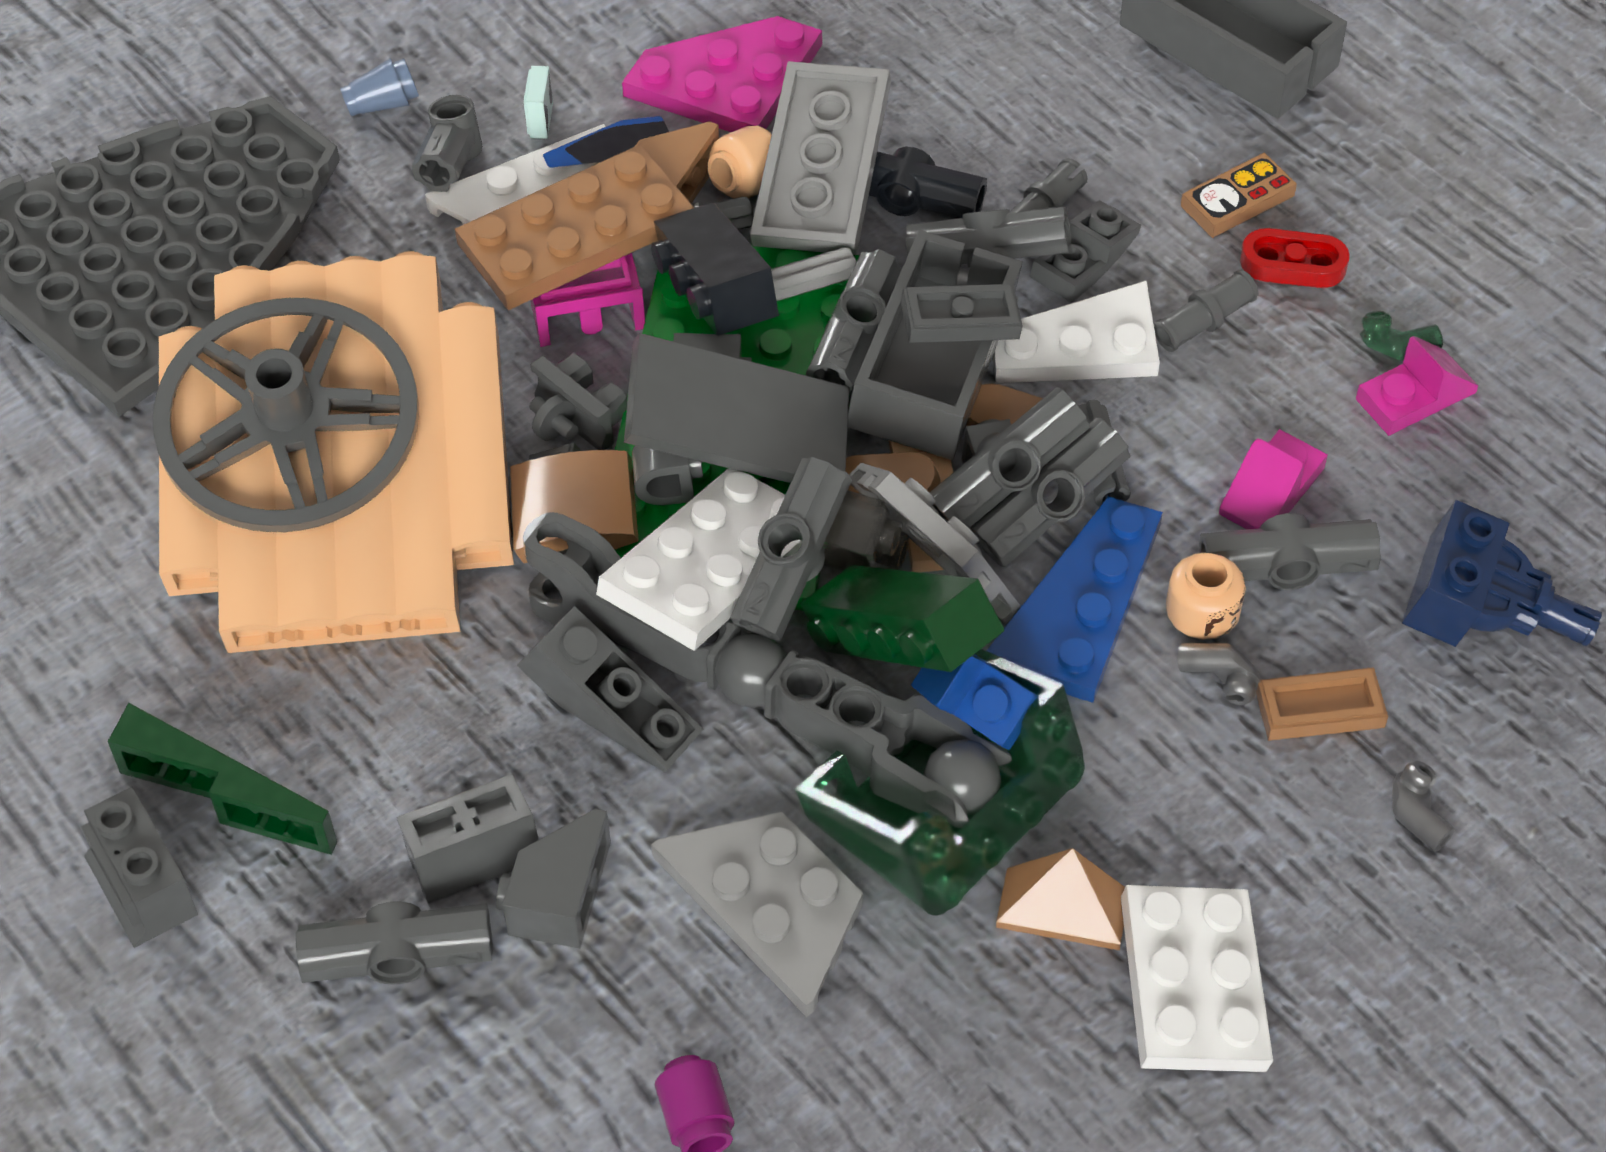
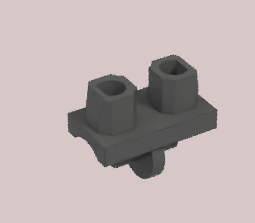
(568, 409)

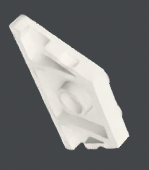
(502, 184)

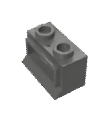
(135, 868)

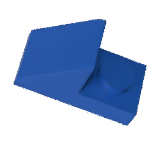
(979, 697)

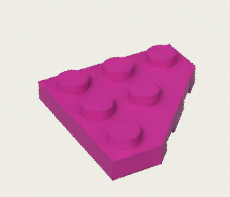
(723, 75)

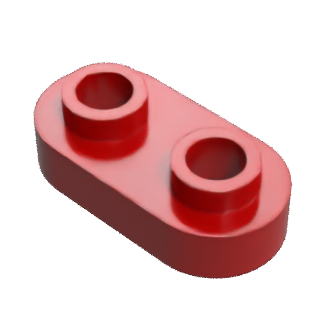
(1294, 258)

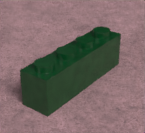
(902, 617)

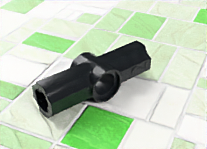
(913, 182)

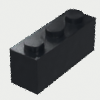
(715, 269)

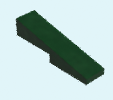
(241, 797)

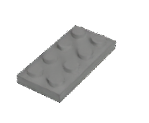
(821, 157)

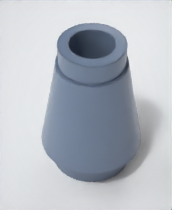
(380, 89)

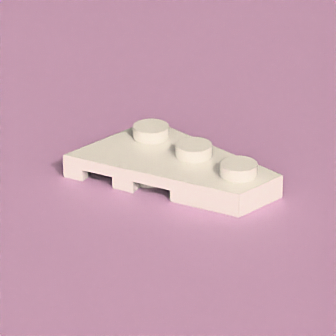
(1084, 340)

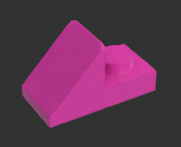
(1415, 389)
(1271, 479)

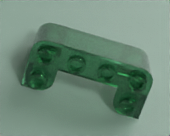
(923, 851)

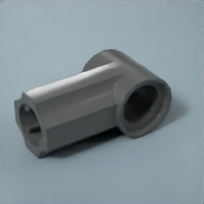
(449, 142)

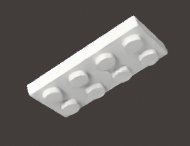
(696, 561)

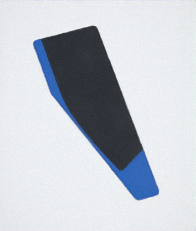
(605, 142)

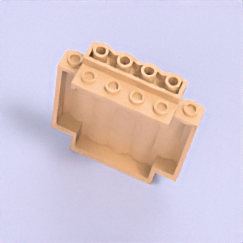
(396, 557)

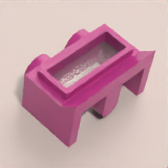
(603, 287)

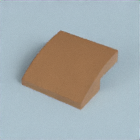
(582, 485)

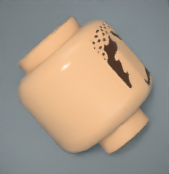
(1205, 596)

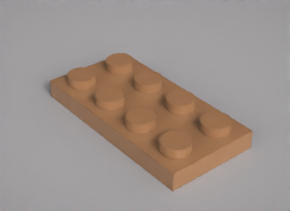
(571, 226)

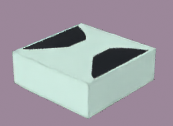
(538, 102)

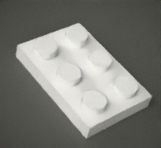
(1195, 979)

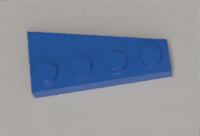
(1082, 602)

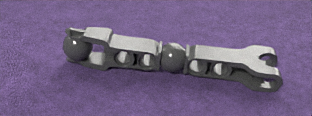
(757, 673)

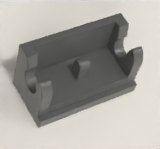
(468, 837)

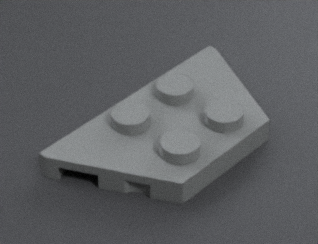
(947, 543)
(769, 896)

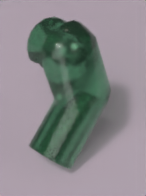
(1393, 342)

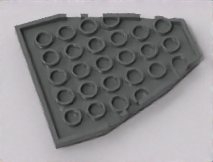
(133, 238)

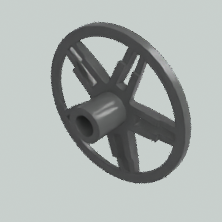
(285, 410)

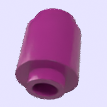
(695, 1105)

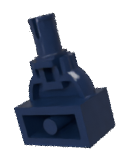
(1487, 585)

